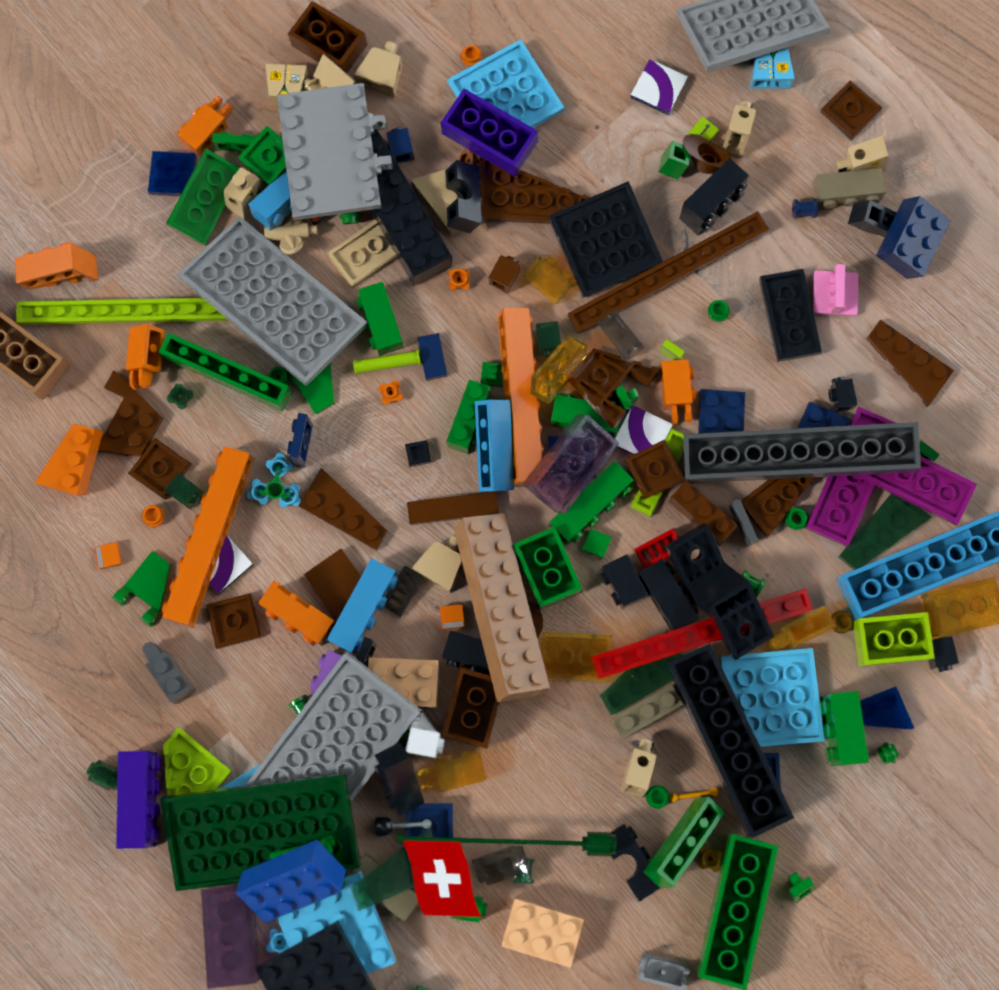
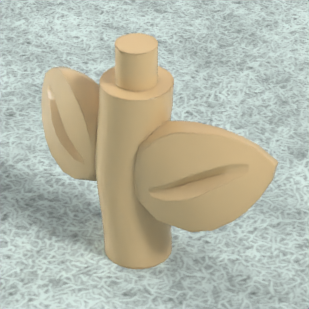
(290, 234)

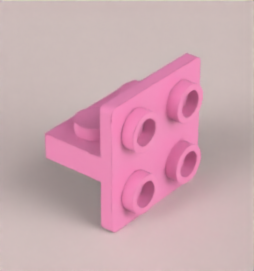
(835, 292)

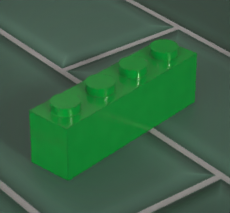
(592, 501)
(684, 842)

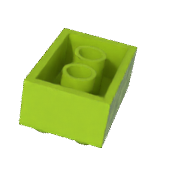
(893, 639)

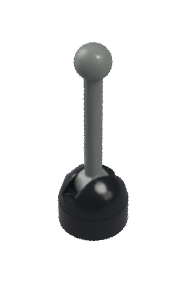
(385, 825)

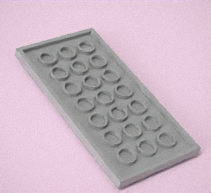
(272, 300)
(340, 729)

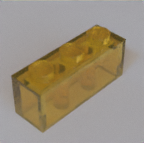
(556, 370)

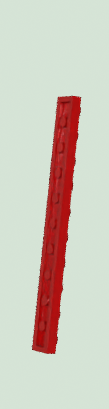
(691, 636)

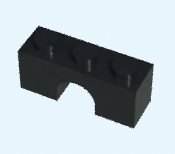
(464, 212)
(638, 882)

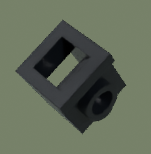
(842, 394)

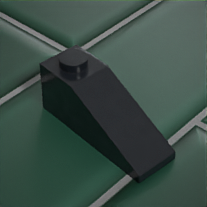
(871, 217)

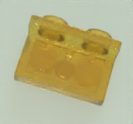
(549, 278)

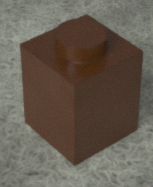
(504, 273)

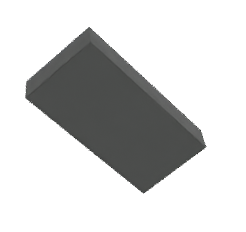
(743, 522)

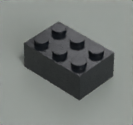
(714, 197)

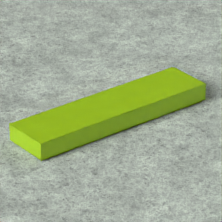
(675, 442)

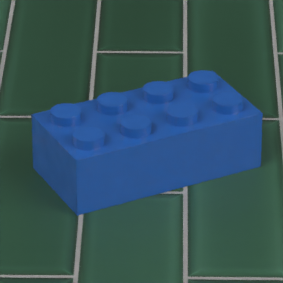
(291, 881)

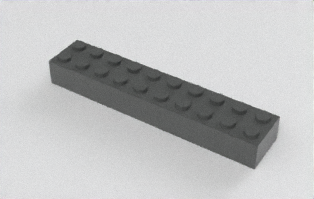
(802, 453)

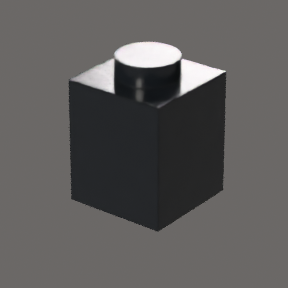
(944, 654)

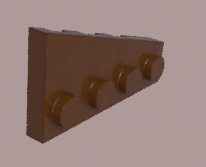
(917, 367)
(772, 501)
(339, 509)

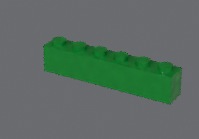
(225, 372)

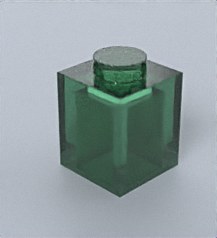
(547, 337)
(184, 491)

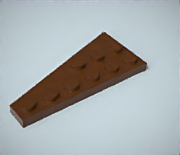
(521, 197)

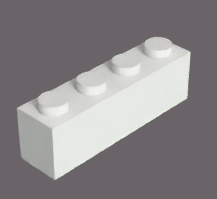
(424, 738)

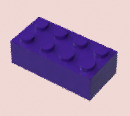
(489, 132)
(137, 799)

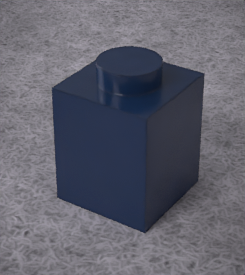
(400, 145)

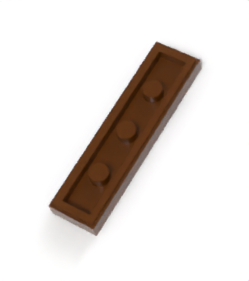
(452, 508)

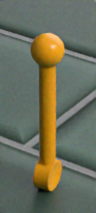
(712, 792)

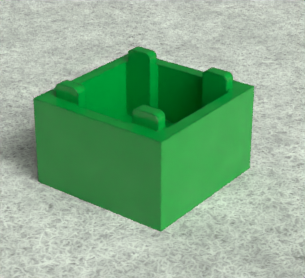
(265, 156)

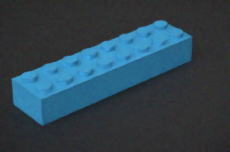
(921, 567)

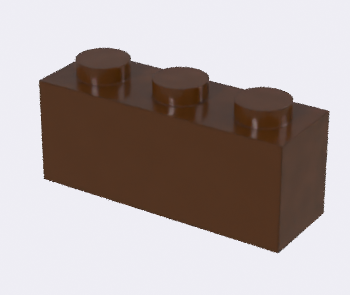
(701, 510)

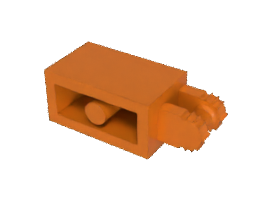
(199, 130)
(143, 354)
(677, 389)

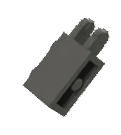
(167, 673)

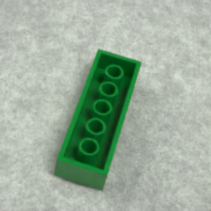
(737, 911)

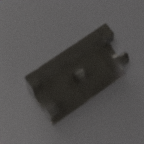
(620, 335)
(501, 865)

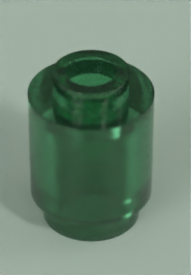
(103, 775)

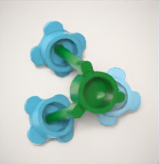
(275, 488)

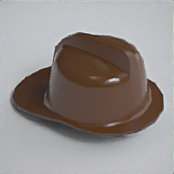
(705, 154)

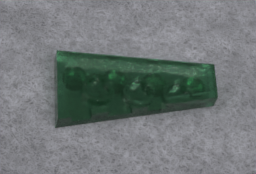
(884, 528)
(637, 684)
(386, 880)

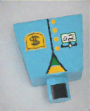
(772, 71)

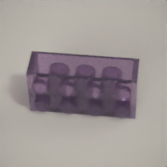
(571, 463)
(229, 938)

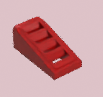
(639, 550)

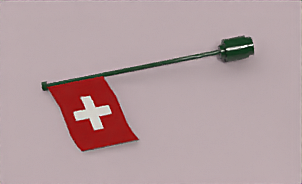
(444, 876)

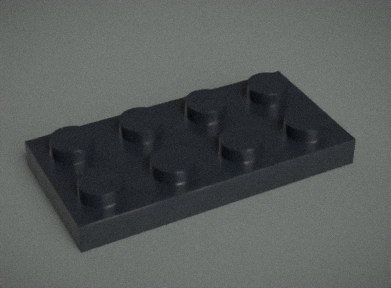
(790, 315)

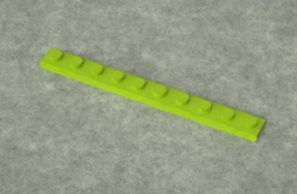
(116, 311)

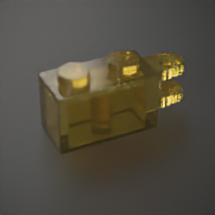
(802, 629)
(456, 772)

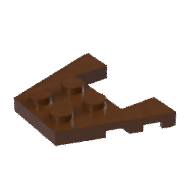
(600, 376)
(133, 422)

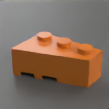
(55, 265)

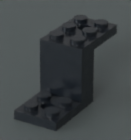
(719, 591)

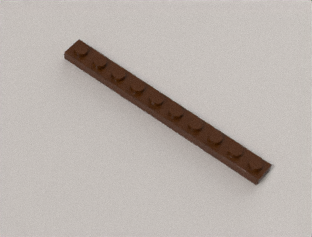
(668, 272)

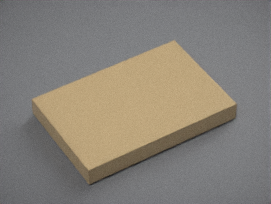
(362, 254)

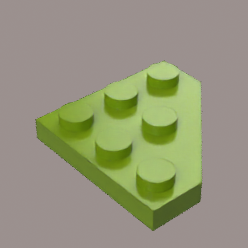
(191, 766)

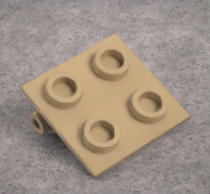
(327, 76)

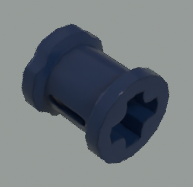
(804, 208)

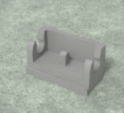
(662, 971)

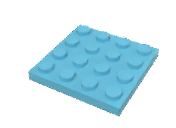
(512, 84)
(778, 695)
(361, 927)

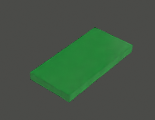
(203, 198)

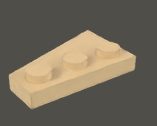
(434, 192)

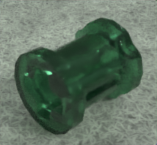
(526, 878)

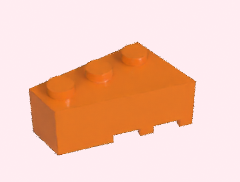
(72, 461)
(297, 614)

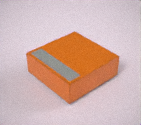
(108, 555)
(452, 617)

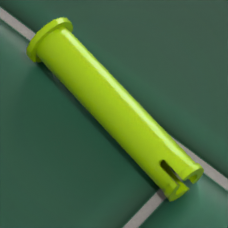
(387, 362)

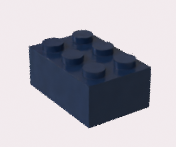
(913, 237)

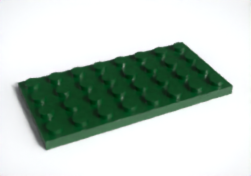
(236, 828)

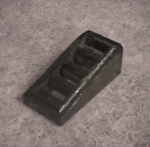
(409, 595)

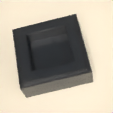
(418, 453)

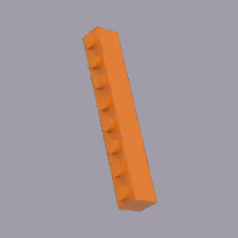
(517, 371)
(207, 537)

